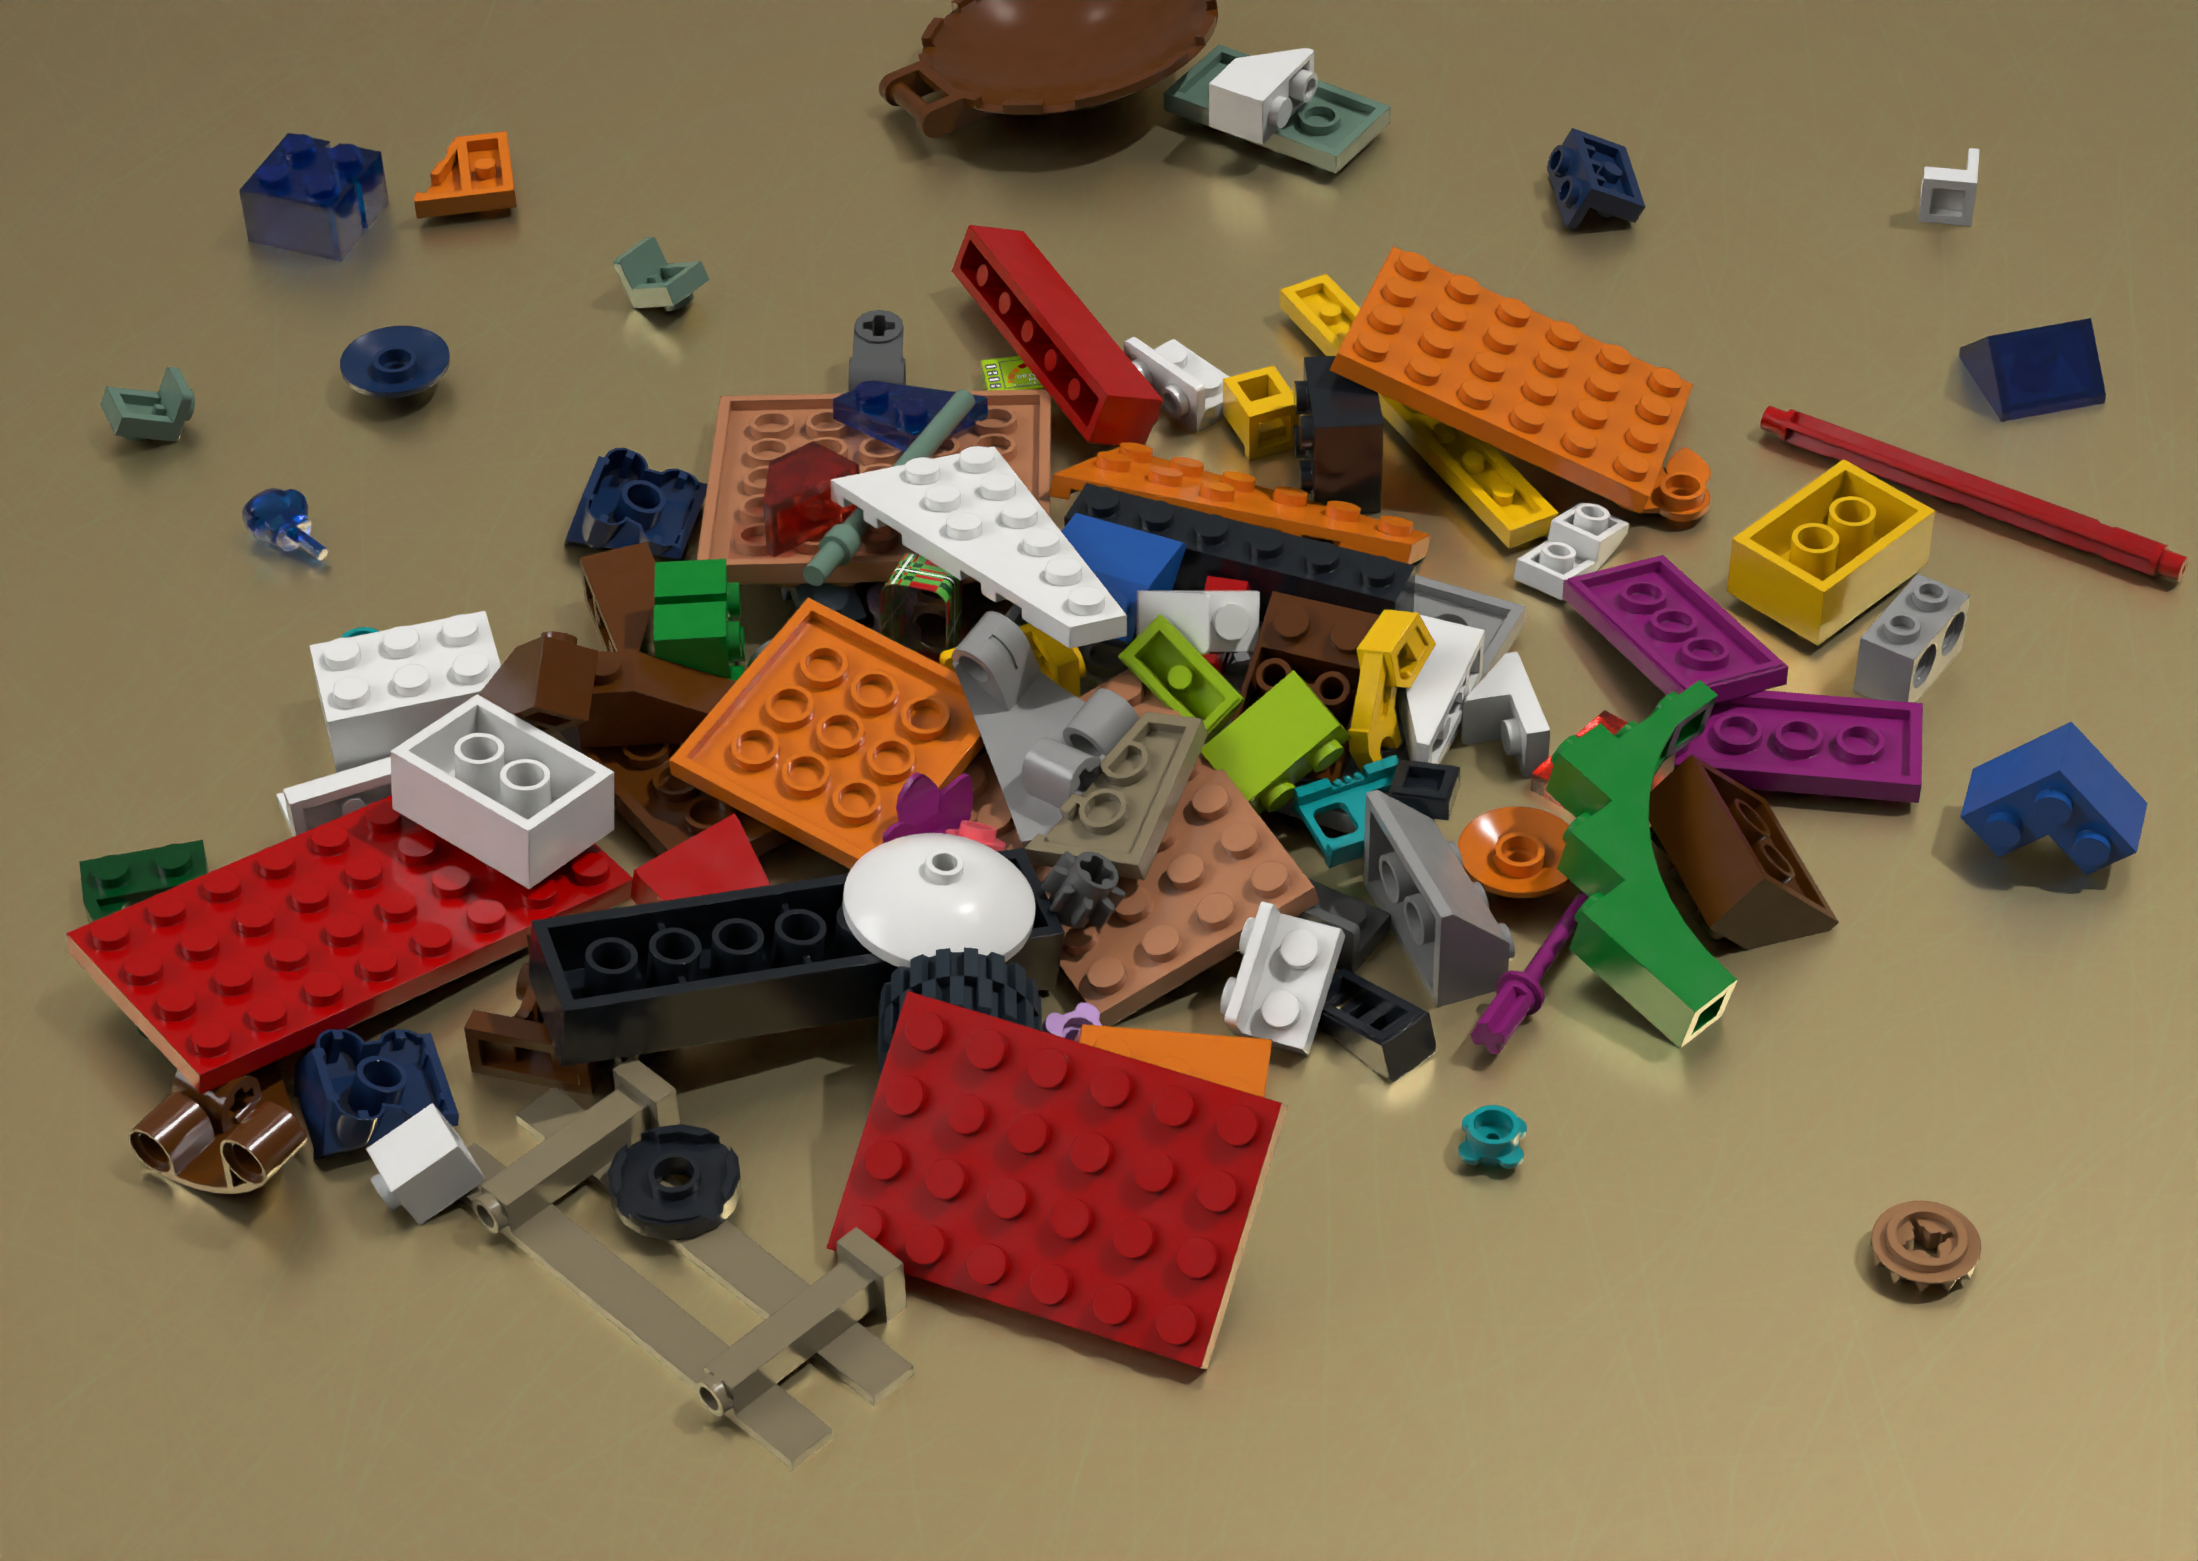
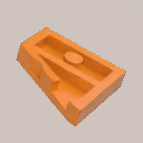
(470, 178)

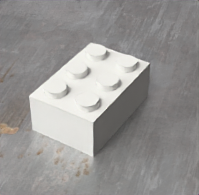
(398, 682)
(502, 790)

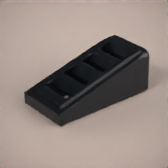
(1377, 1025)

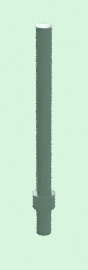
(843, 539)

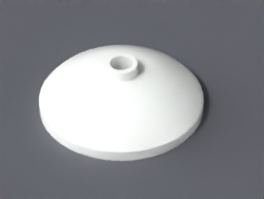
(935, 896)

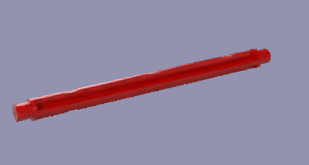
(1976, 493)

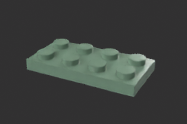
(1321, 132)

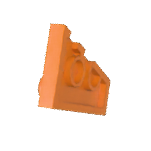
(1215, 1058)

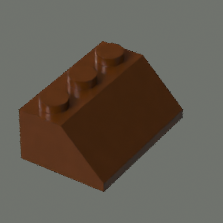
(1734, 859)

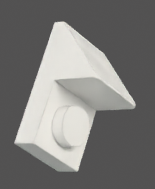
(1205, 618)
(1507, 710)

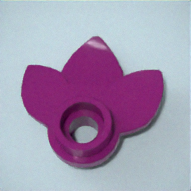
(927, 810)

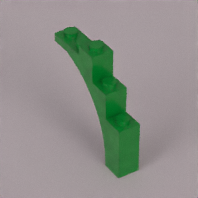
(1629, 922)

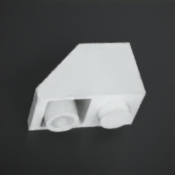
(1261, 93)

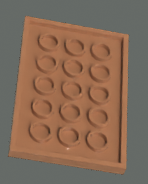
(1195, 898)

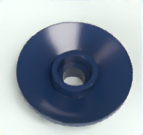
(395, 361)

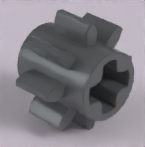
(1083, 889)

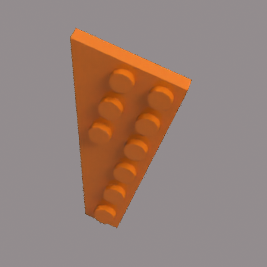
(1237, 497)

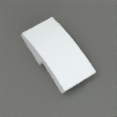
(1575, 546)

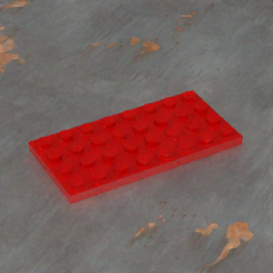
(318, 938)

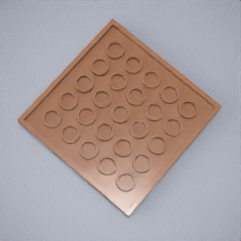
(765, 427)

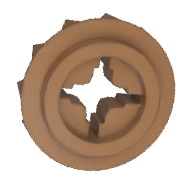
(1935, 1227)

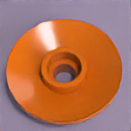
(1515, 851)

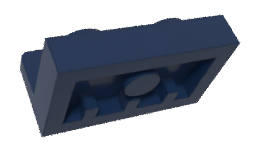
(1596, 176)

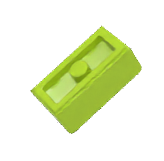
(1181, 676)

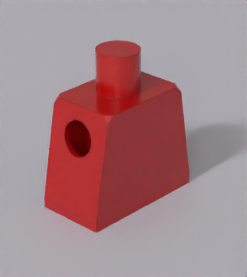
(702, 865)

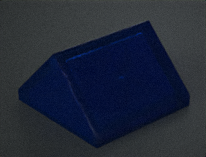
(2037, 369)

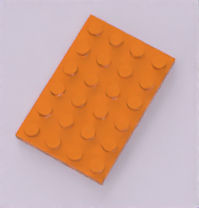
(1514, 378)

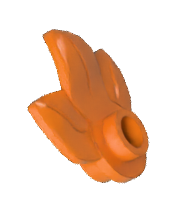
(1681, 488)

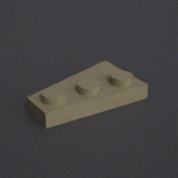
(1132, 798)

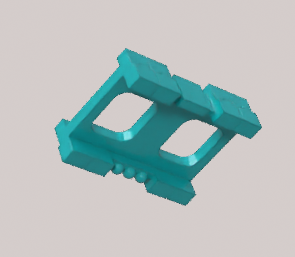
(1346, 795)

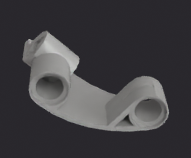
(1033, 729)

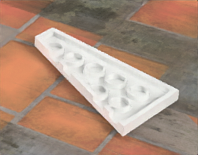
(985, 524)

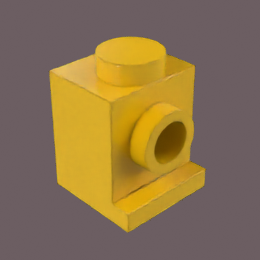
(1260, 411)

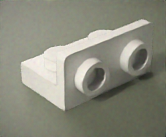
(1183, 380)
(1281, 979)

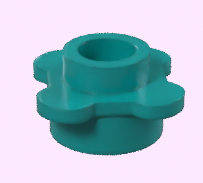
(1492, 1137)

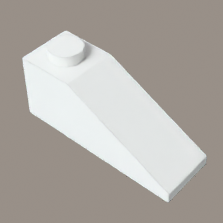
(1436, 699)

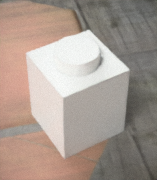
(423, 1165)

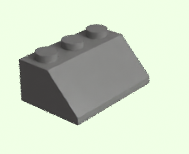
(1432, 903)

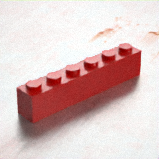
(1057, 336)

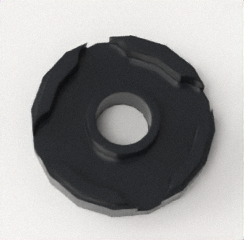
(680, 1210)

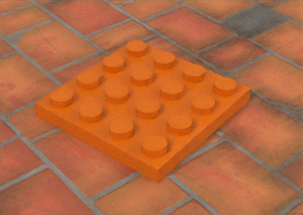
(830, 733)

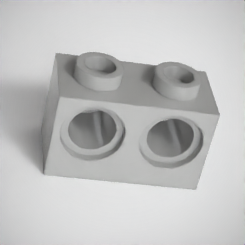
(1911, 641)

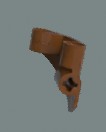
(224, 1137)

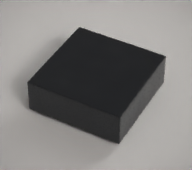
(1426, 787)

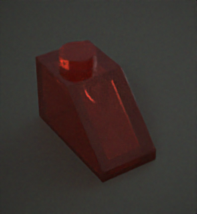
(799, 496)

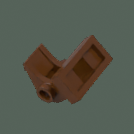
(521, 1046)

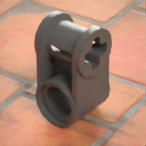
(877, 349)

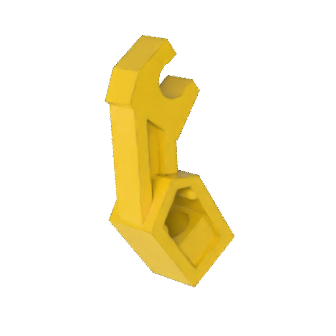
(1387, 659)

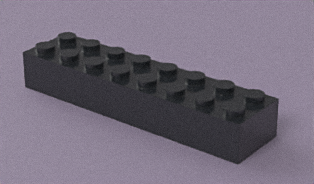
(724, 968)

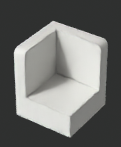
(1949, 194)

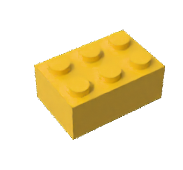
(1830, 551)

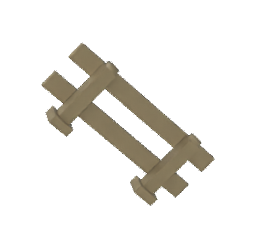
(728, 1379)

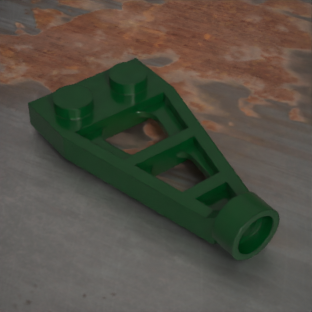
(131, 877)

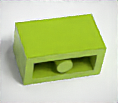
(1277, 743)

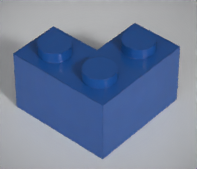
(2057, 790)

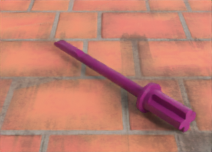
(1520, 991)

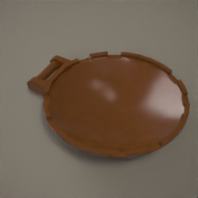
(1044, 57)

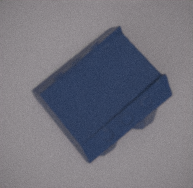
(636, 505)
(365, 1090)

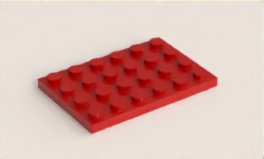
(1060, 1178)

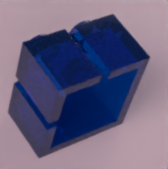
(314, 196)

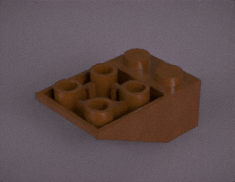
(1321, 647)

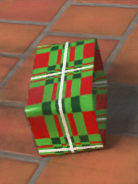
(898, 616)

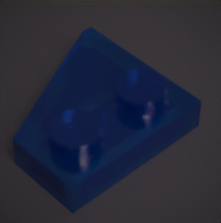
(898, 411)

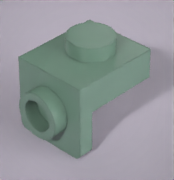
(655, 282)
(150, 414)

